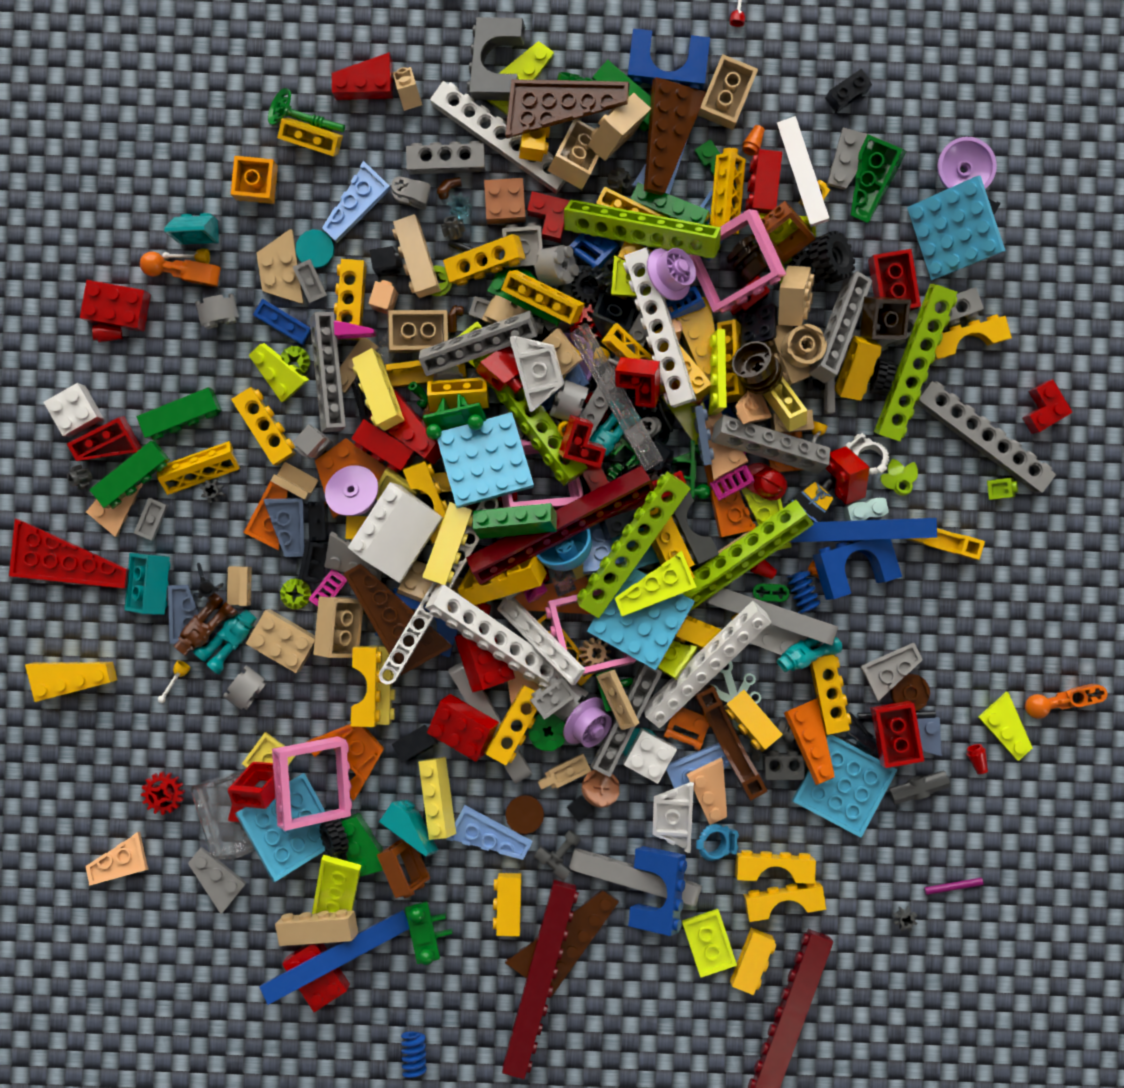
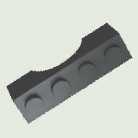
(698, 546)

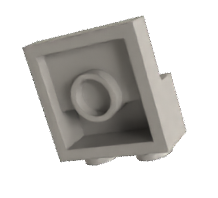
(530, 239)

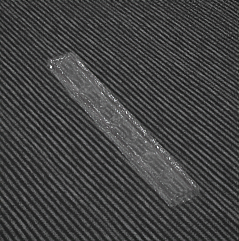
(616, 397)

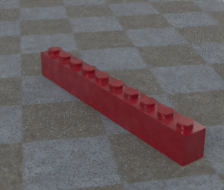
(570, 521)
(539, 978)
(792, 1010)

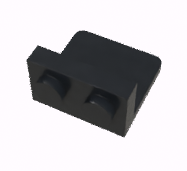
(759, 324)

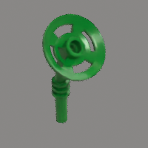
(284, 109)

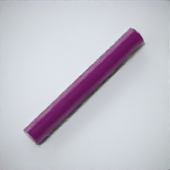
(953, 886)

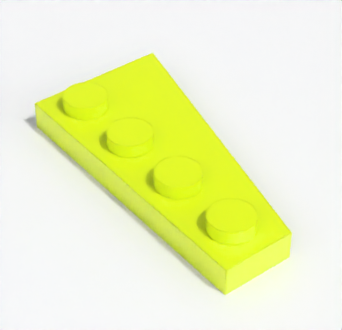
(527, 67)
(717, 393)
(763, 508)
(660, 585)

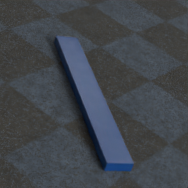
(869, 530)
(334, 957)

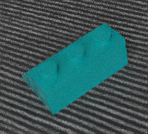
(147, 583)

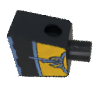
(815, 498)

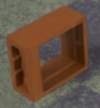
(795, 241)
(394, 872)

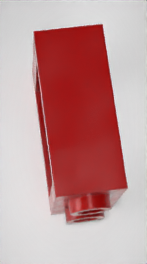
(246, 795)

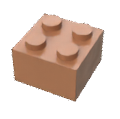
(504, 201)

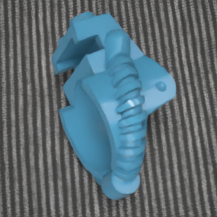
(727, 845)

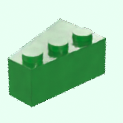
(362, 844)

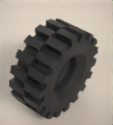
(832, 257)

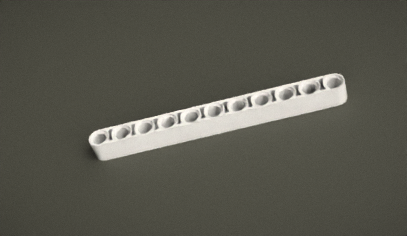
(417, 634)

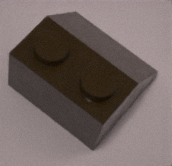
(885, 318)

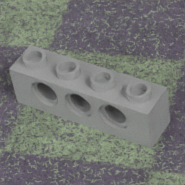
(455, 164)

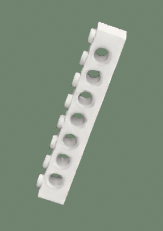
(449, 92)
(685, 393)
(506, 639)
(707, 664)

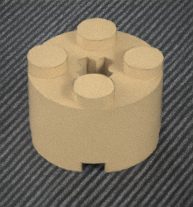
(500, 309)
(813, 341)

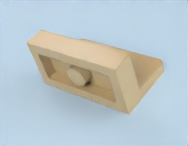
(295, 481)
(239, 585)

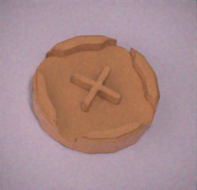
(600, 789)

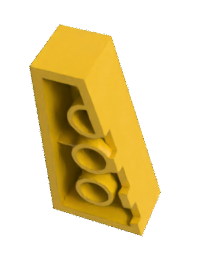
(696, 336)
(518, 579)
(696, 632)
(61, 678)

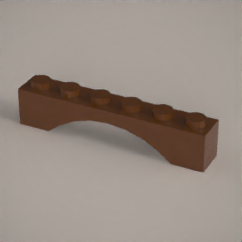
(729, 742)

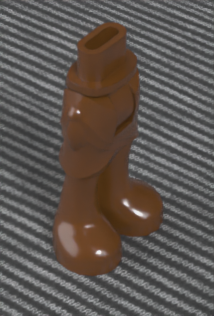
(196, 631)

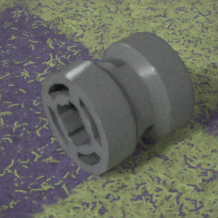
(785, 729)

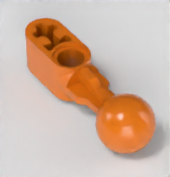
(188, 270)
(1039, 706)

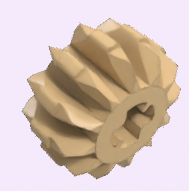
(588, 650)

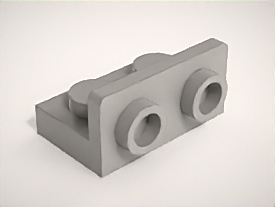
(553, 697)

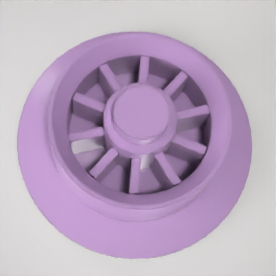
(671, 272)
(351, 491)
(588, 723)

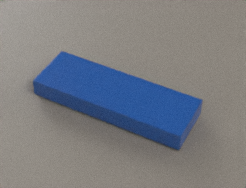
(282, 322)

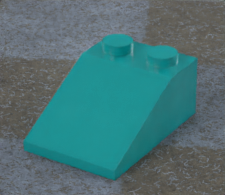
(193, 229)
(409, 825)

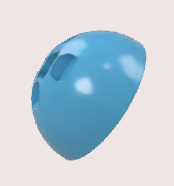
(568, 553)

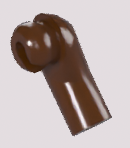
(446, 185)
(452, 317)

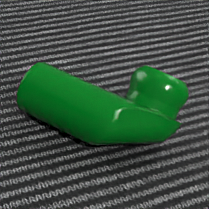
(419, 391)

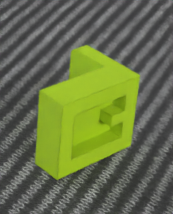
(1002, 488)

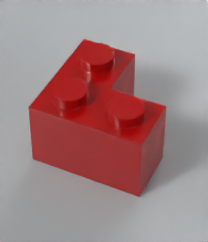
(552, 211)
(641, 376)
(1050, 406)
(576, 443)
(850, 474)

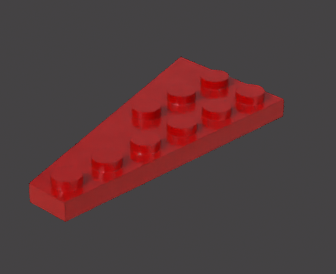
(51, 558)

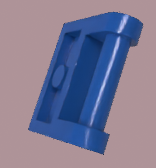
(600, 246)

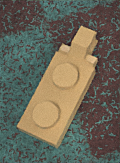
(565, 772)

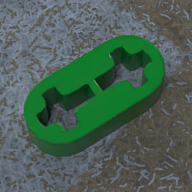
(770, 597)

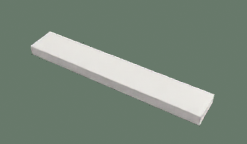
(803, 171)
(542, 640)

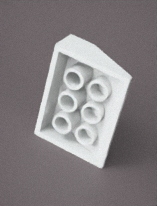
(395, 532)

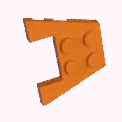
(345, 455)
(362, 753)

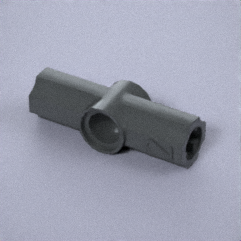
(919, 787)

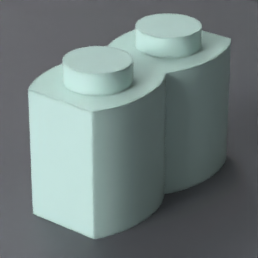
(868, 509)

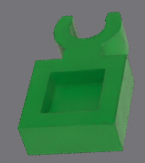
(707, 155)
(613, 471)

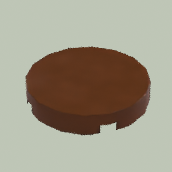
(912, 689)
(524, 814)

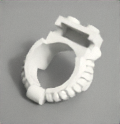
(860, 444)

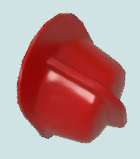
(768, 482)

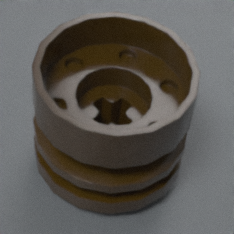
(749, 257)
(757, 367)

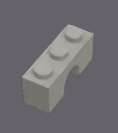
(312, 442)

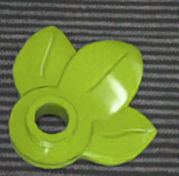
(899, 474)

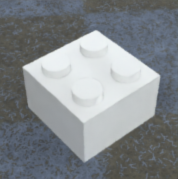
(73, 410)
(649, 755)

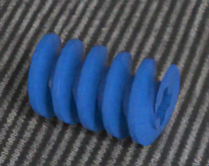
(803, 591)
(415, 1054)

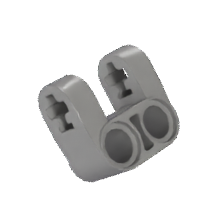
(413, 192)

